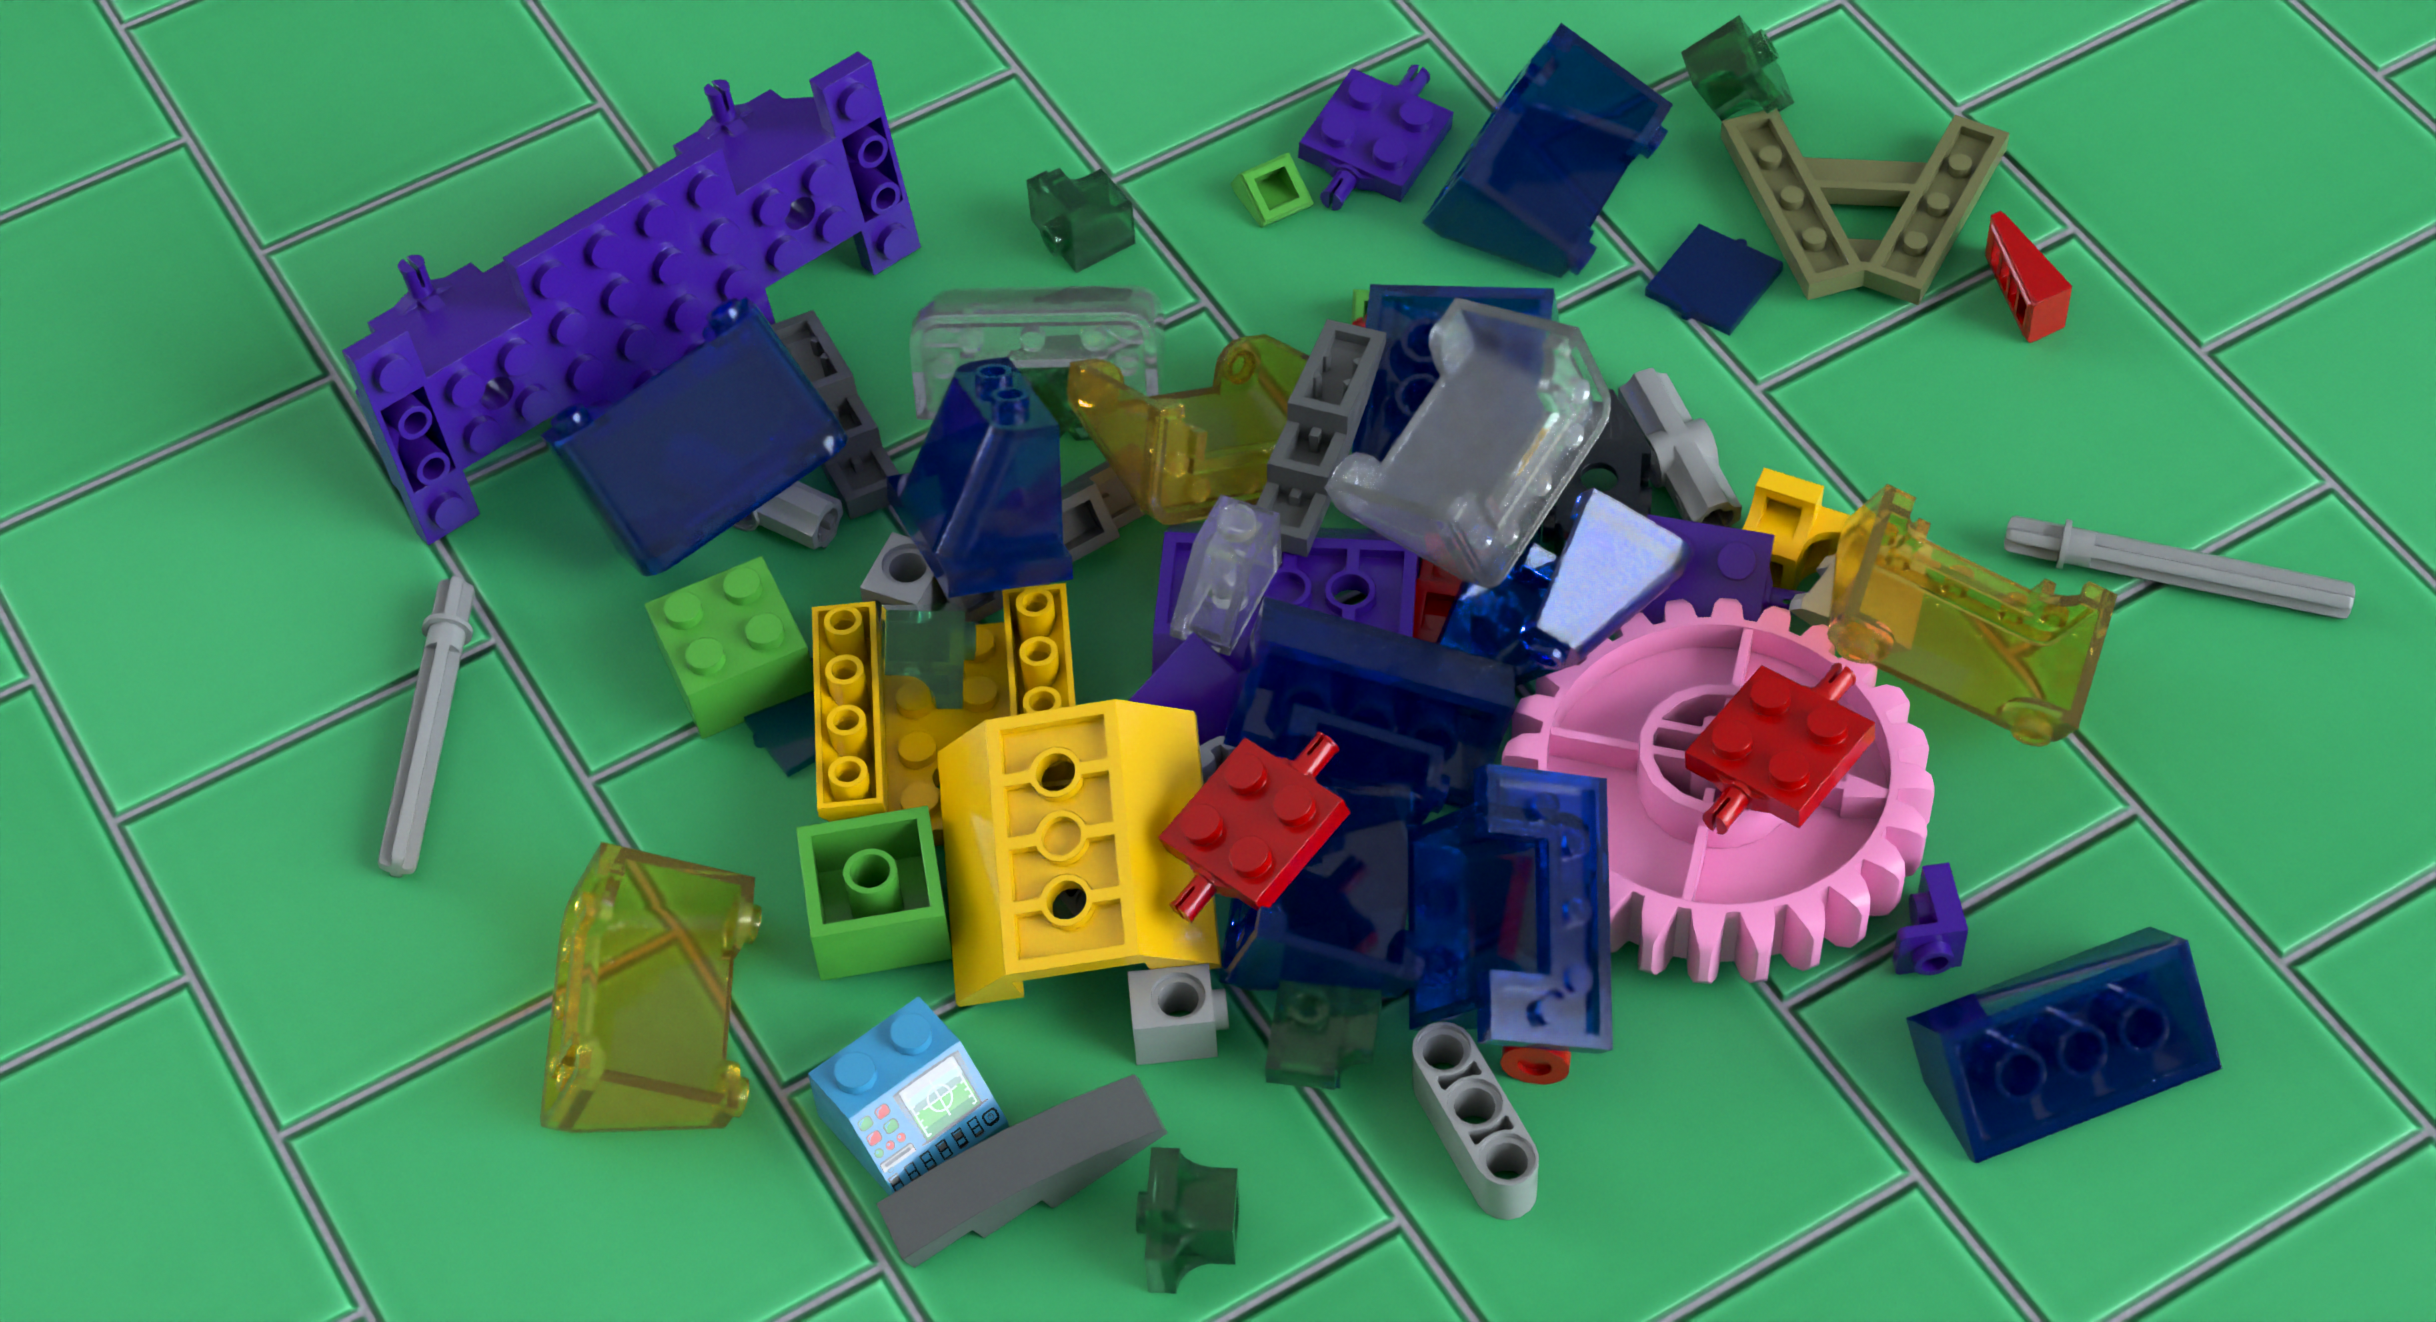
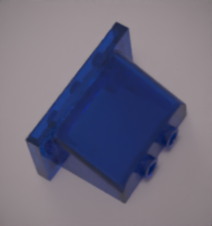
(987, 486)
(1516, 912)

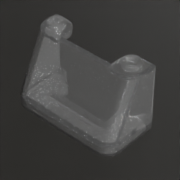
(1036, 331)
(1485, 446)

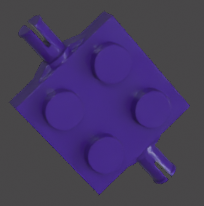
(1375, 136)
(1722, 565)

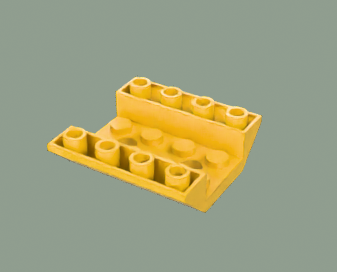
(883, 732)
(1022, 845)

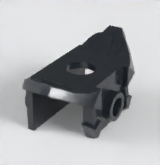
(1619, 450)

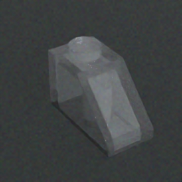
(1227, 572)

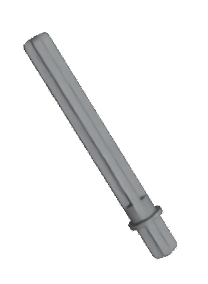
(2179, 567)
(445, 635)

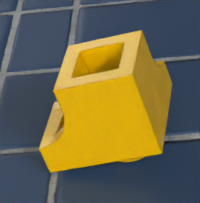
(1801, 525)

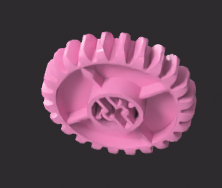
(1764, 882)

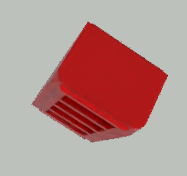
(2027, 279)

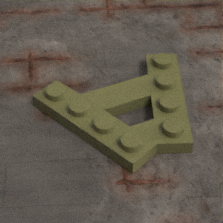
(1797, 193)

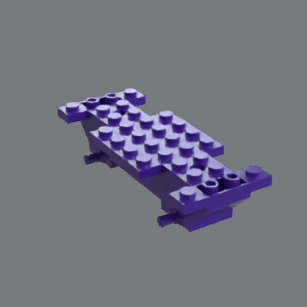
(626, 282)

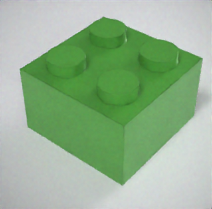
(731, 646)
(873, 893)

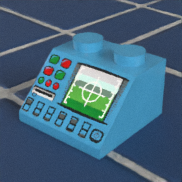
(905, 1097)

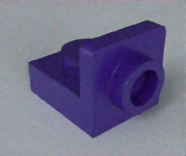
(1937, 929)

